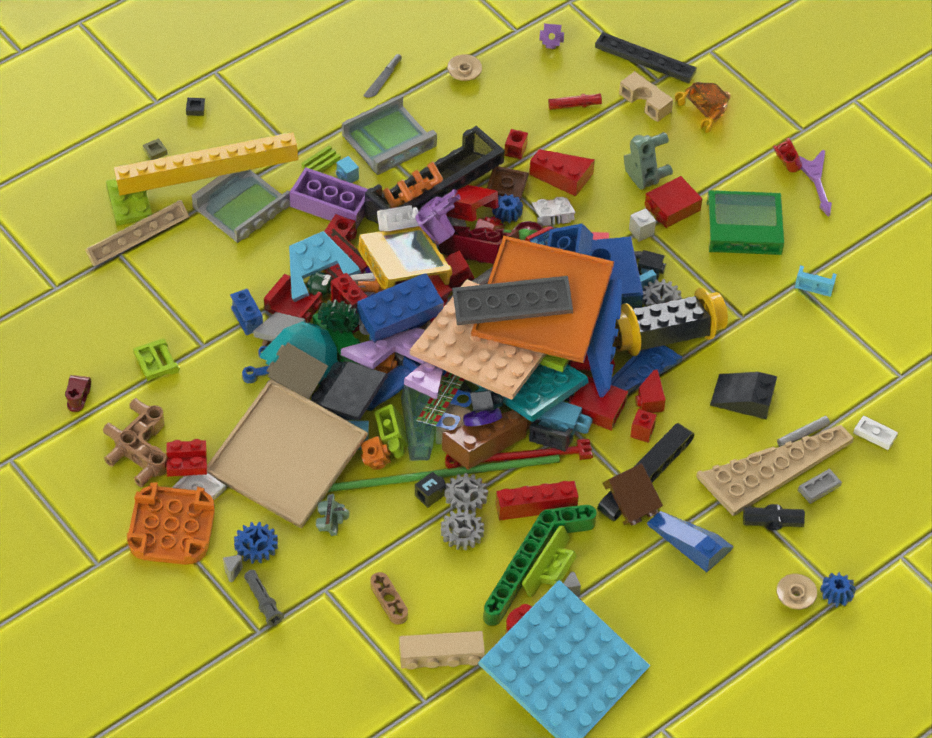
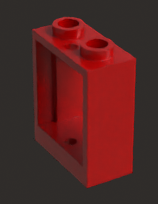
(345, 289)

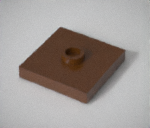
(508, 181)

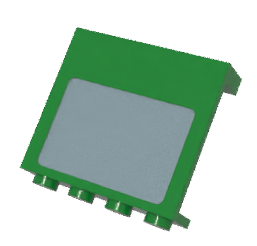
(745, 222)

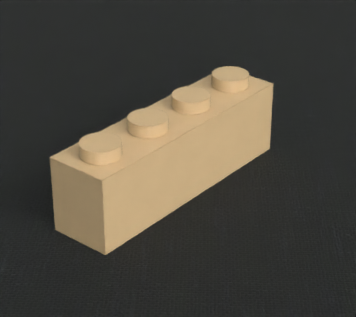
(441, 649)

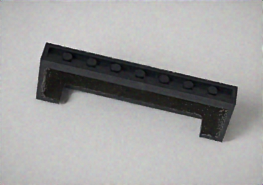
(459, 168)

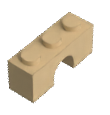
(637, 87)

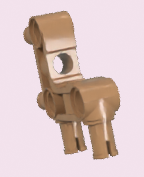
(133, 442)

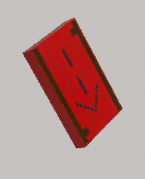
(352, 252)

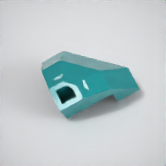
(307, 338)

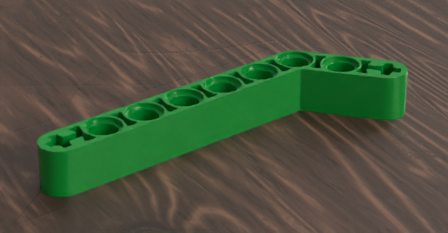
(581, 519)

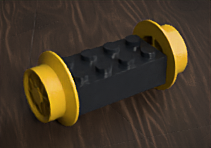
(670, 322)

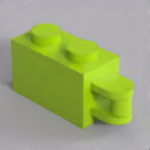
(392, 429)

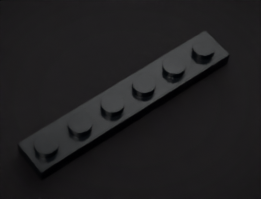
(645, 57)

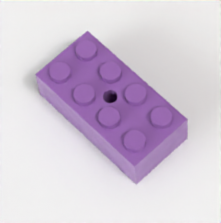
(328, 196)

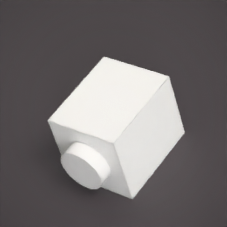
(642, 224)

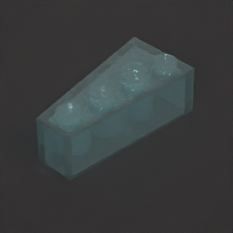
(418, 434)

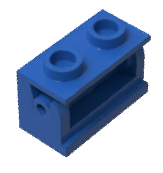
(246, 311)

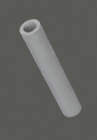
(804, 431)

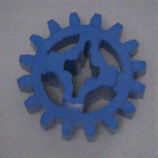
(255, 542)

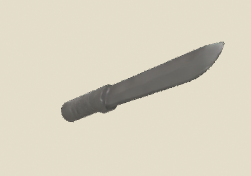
(378, 83)

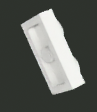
(875, 432)

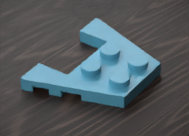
(315, 255)

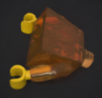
(708, 99)

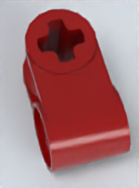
(788, 155)

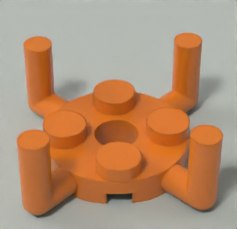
(410, 193)

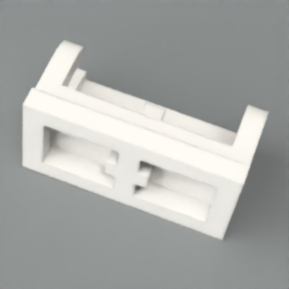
(397, 218)

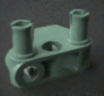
(642, 162)

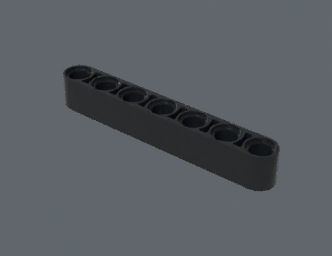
(654, 462)

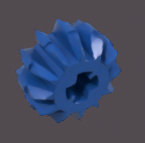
(508, 208)
(838, 589)

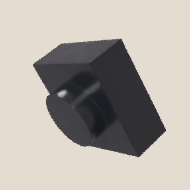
(195, 106)

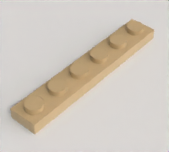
(137, 233)

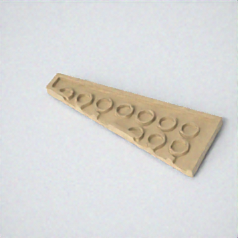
(761, 473)

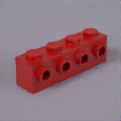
(534, 499)

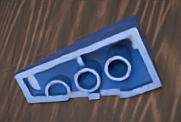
(693, 541)

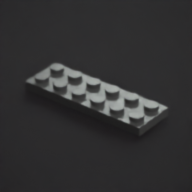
(512, 300)

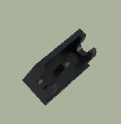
(550, 437)

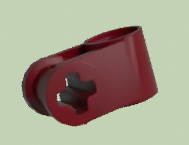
(77, 392)

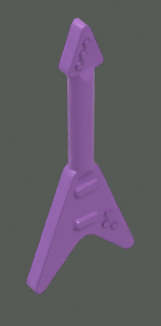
(813, 170)

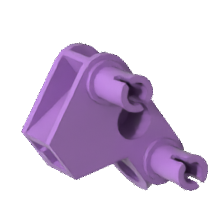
(433, 217)

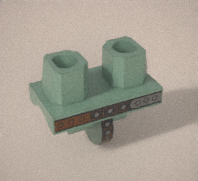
(334, 514)

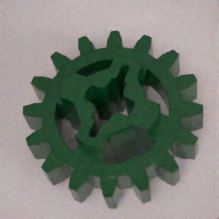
(338, 316)

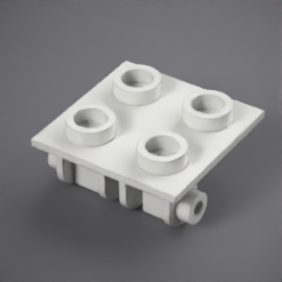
(550, 208)

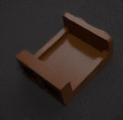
(634, 494)

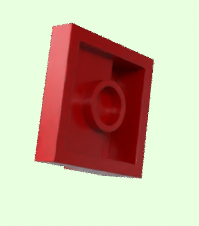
(186, 458)

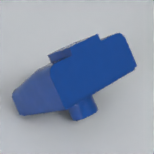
(625, 267)

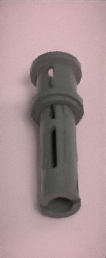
(266, 604)

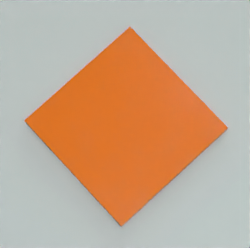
(554, 335)

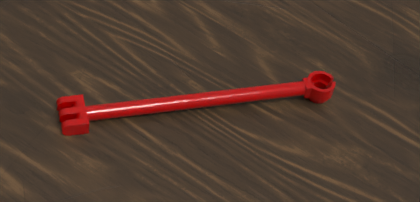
(582, 448)

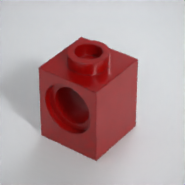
(516, 144)
(643, 425)

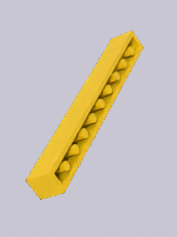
(206, 163)

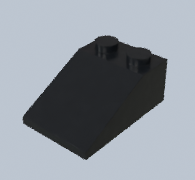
(745, 393)

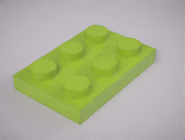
(128, 207)

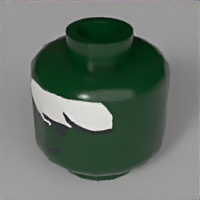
(320, 282)

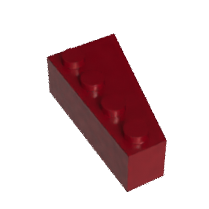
(476, 243)

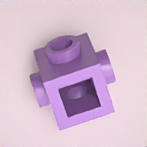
(551, 28)

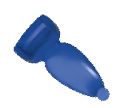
(394, 382)

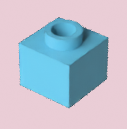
(347, 170)

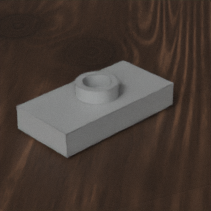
(819, 486)

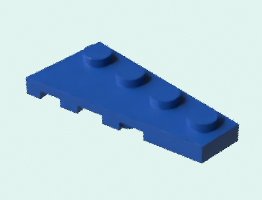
(642, 365)

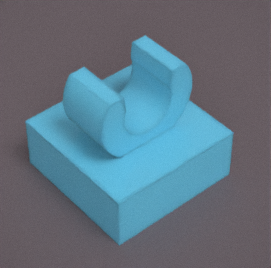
(647, 276)

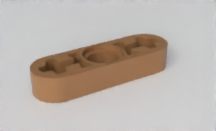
(389, 589)

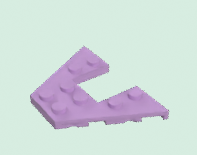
(369, 354)

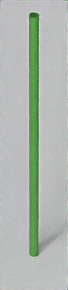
(445, 473)

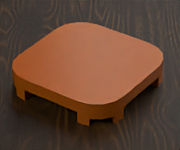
(171, 524)

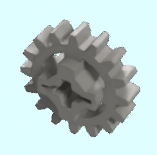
(654, 291)
(466, 493)
(462, 529)

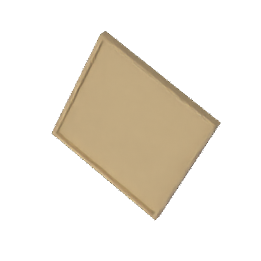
(286, 453)

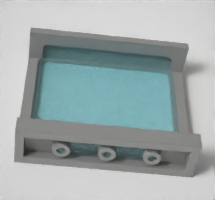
(387, 135)
(239, 203)

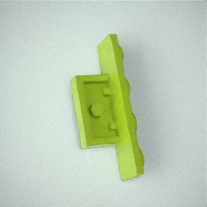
(551, 564)

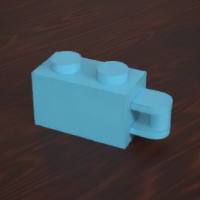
(564, 417)

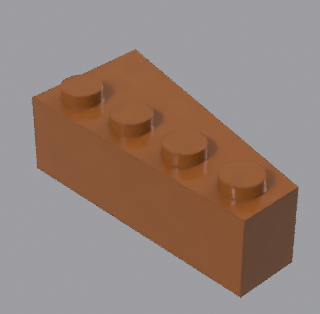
(477, 443)

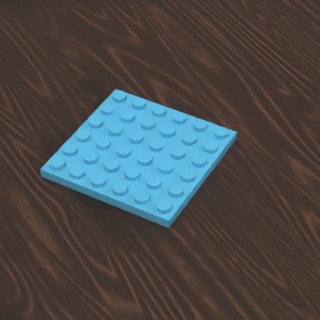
(564, 664)

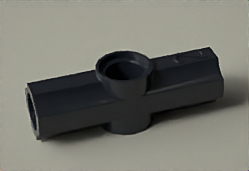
(773, 517)

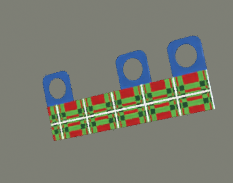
(434, 411)

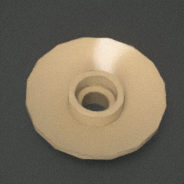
(464, 67)
(798, 585)

